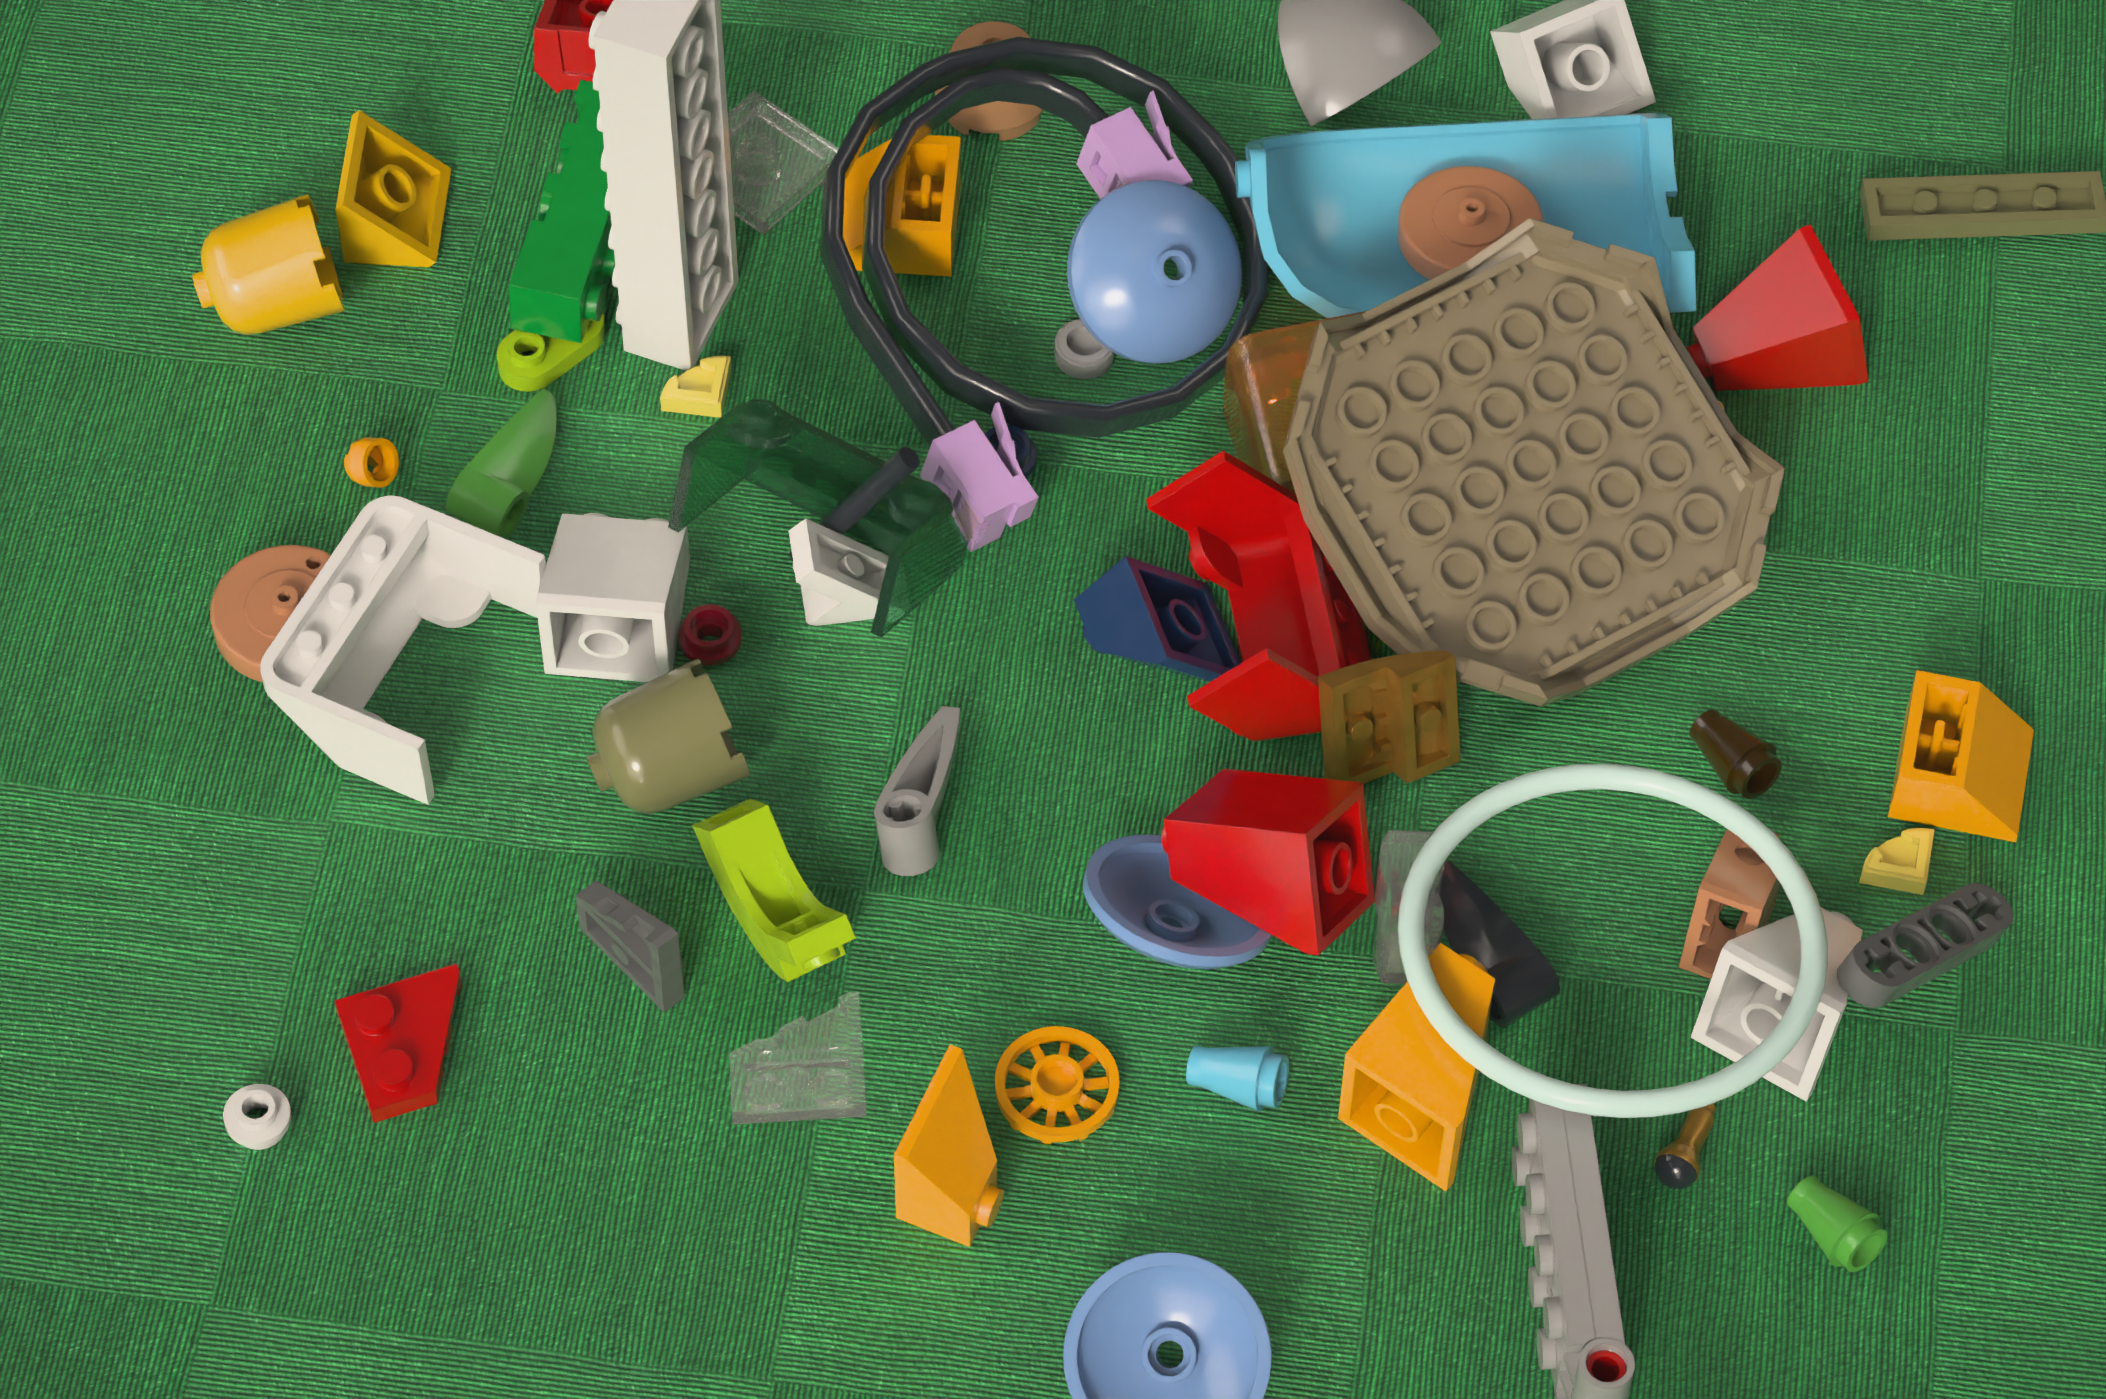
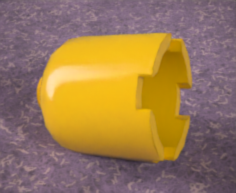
(269, 269)

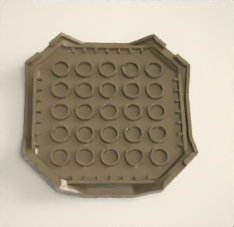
(1528, 468)

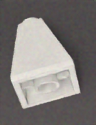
(1755, 988)

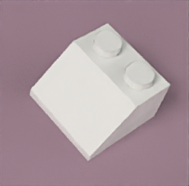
(1574, 60)

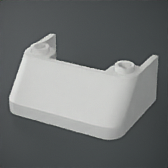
(360, 612)

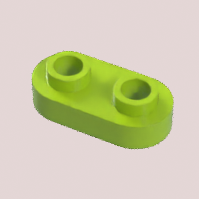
(550, 360)

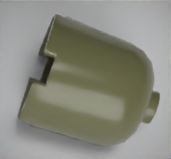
(665, 742)

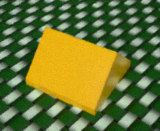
(389, 198)

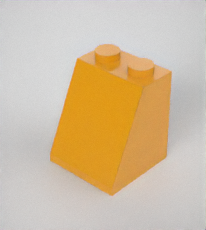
(1407, 1083)

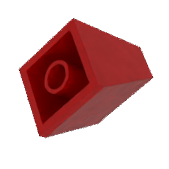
(1276, 852)

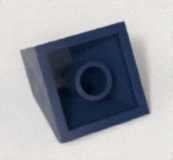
(1157, 621)

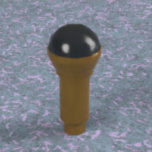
(1679, 1162)

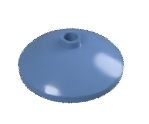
(1121, 278)
(1157, 917)
(1160, 1299)

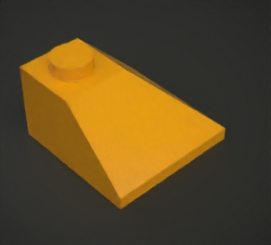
(947, 1159)

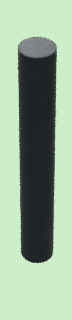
(871, 491)

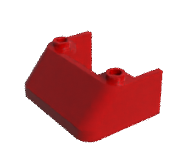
(1282, 596)

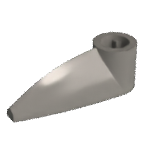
(914, 796)

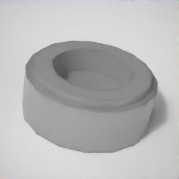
(1080, 353)

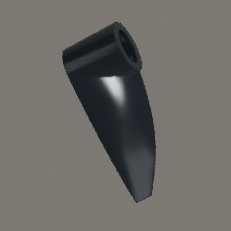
(1487, 934)

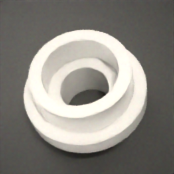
(258, 1132)

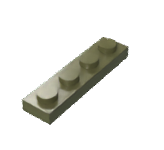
(1983, 205)

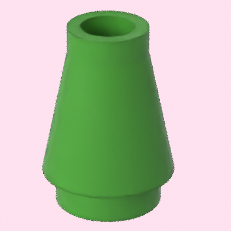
(1840, 1226)

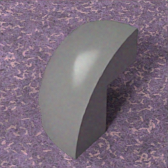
(1348, 49)

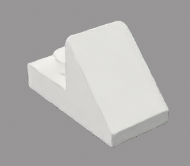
(835, 574)

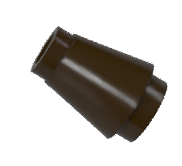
(1737, 755)

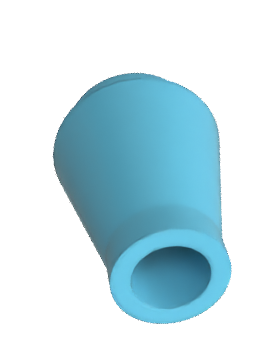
(1242, 1074)

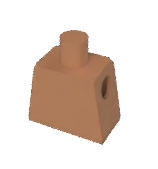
(1733, 879)

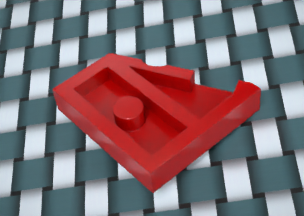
(401, 1039)

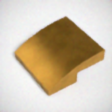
(1390, 717)

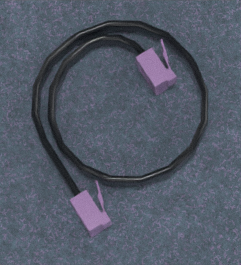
(1116, 152)

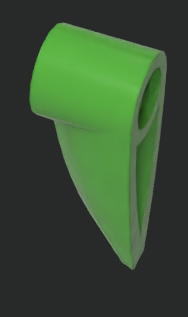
(502, 476)

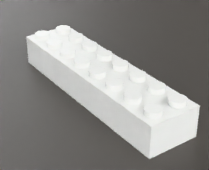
(666, 172)

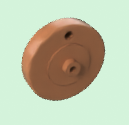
(1459, 215)
(258, 599)

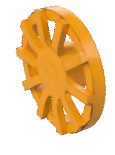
(1057, 1084)

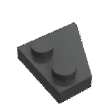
(635, 942)

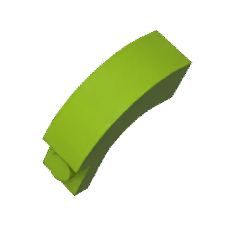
(768, 893)

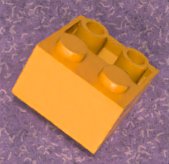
(919, 206)
(1961, 759)

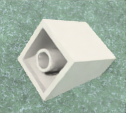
(612, 597)

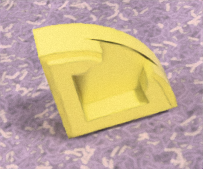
(699, 389)
(1900, 862)

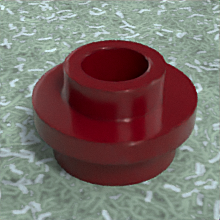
(710, 621)

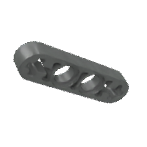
(1920, 938)

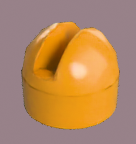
(374, 452)

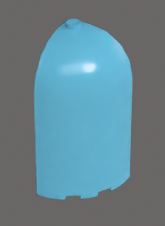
(1334, 197)

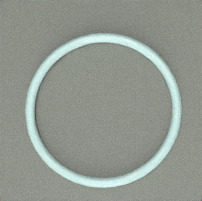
(1582, 1098)

